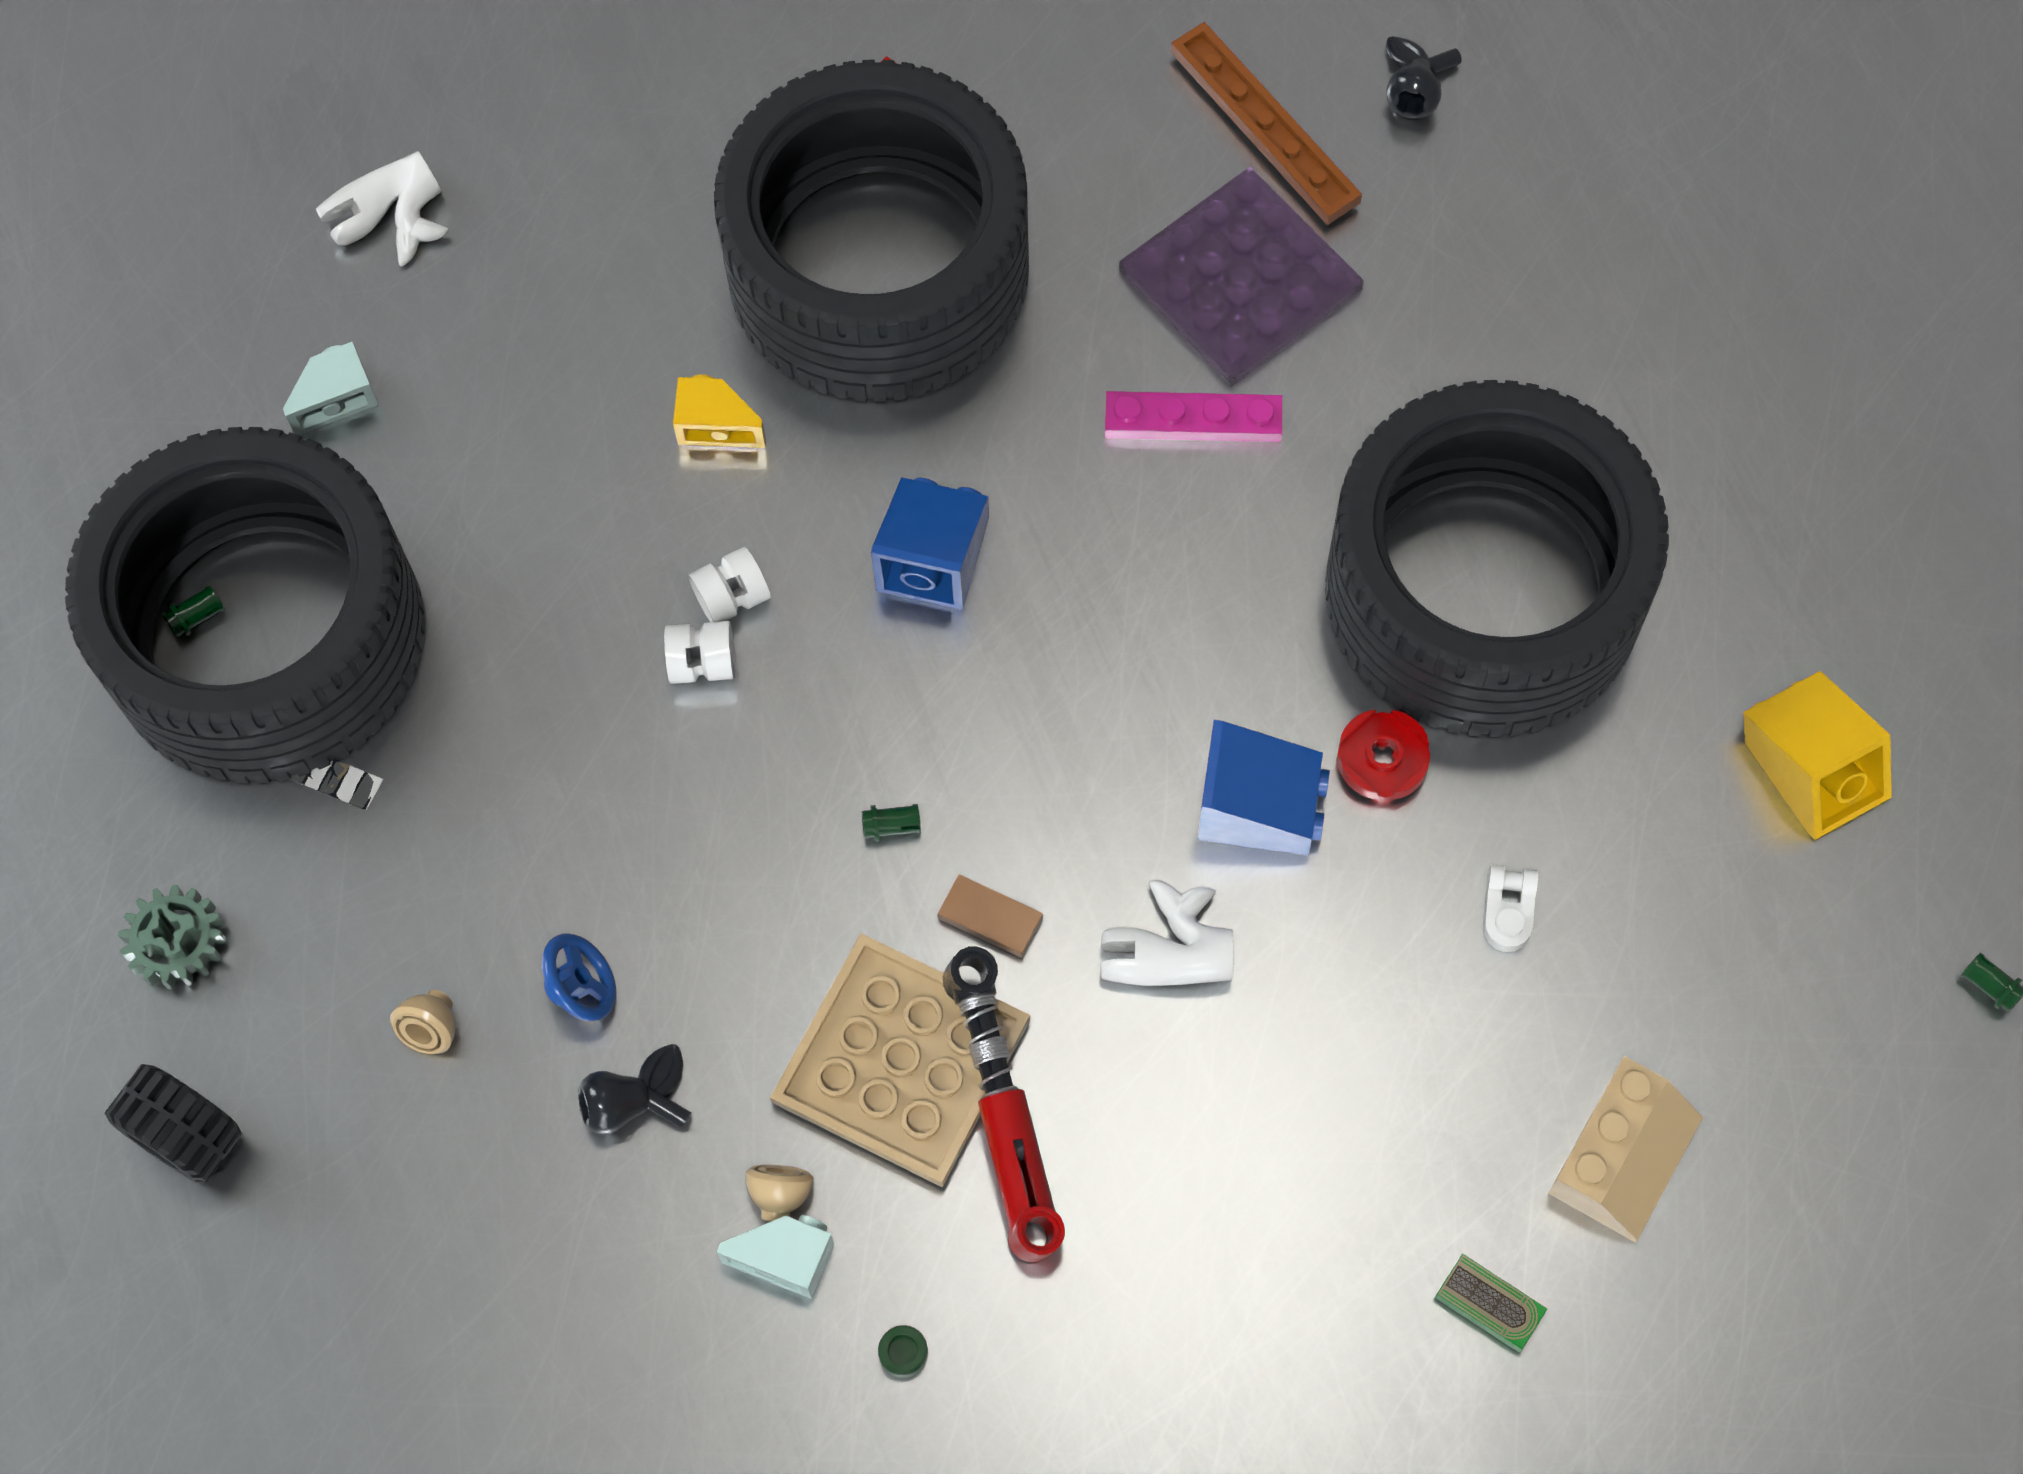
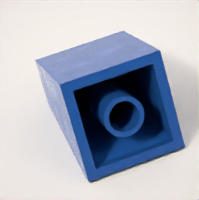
(930, 542)
(1261, 791)

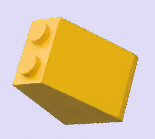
(1820, 753)

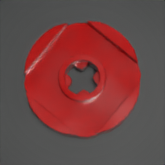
(1381, 780)

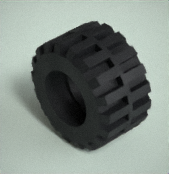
(173, 1123)

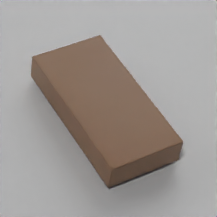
(990, 916)

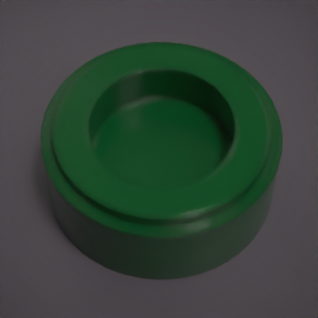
(903, 1351)

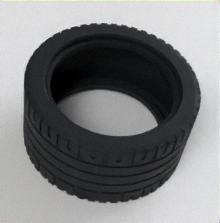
(860, 123)
(1516, 442)
(191, 502)

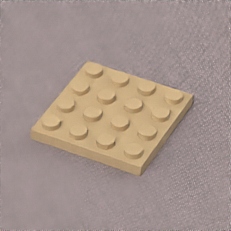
(892, 1062)

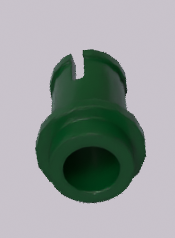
(192, 611)
(890, 821)
(1994, 982)

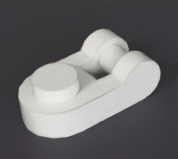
(1506, 923)

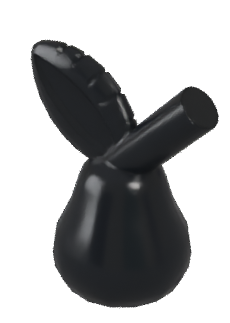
(1415, 87)
(613, 1100)

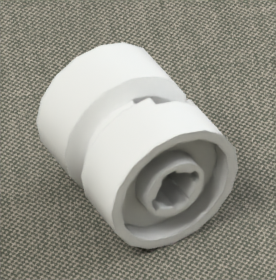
(714, 592)
(716, 652)

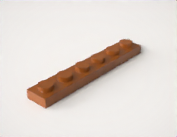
(1266, 123)

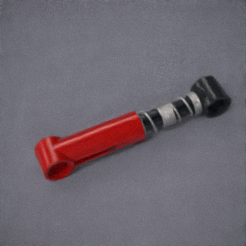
(1004, 1111)

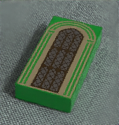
(1491, 1303)

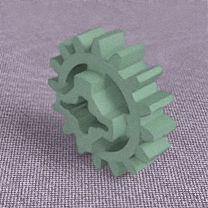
(152, 933)

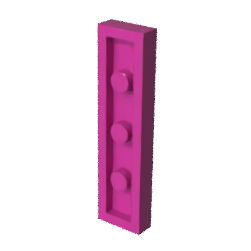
(1193, 416)

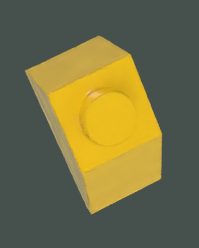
(714, 415)

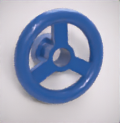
(573, 979)

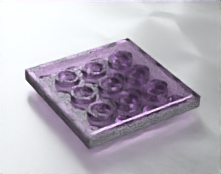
(1240, 276)

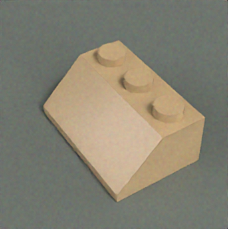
(1627, 1150)

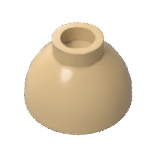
(425, 1022)
(777, 1189)

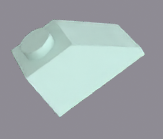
(329, 390)
(782, 1253)

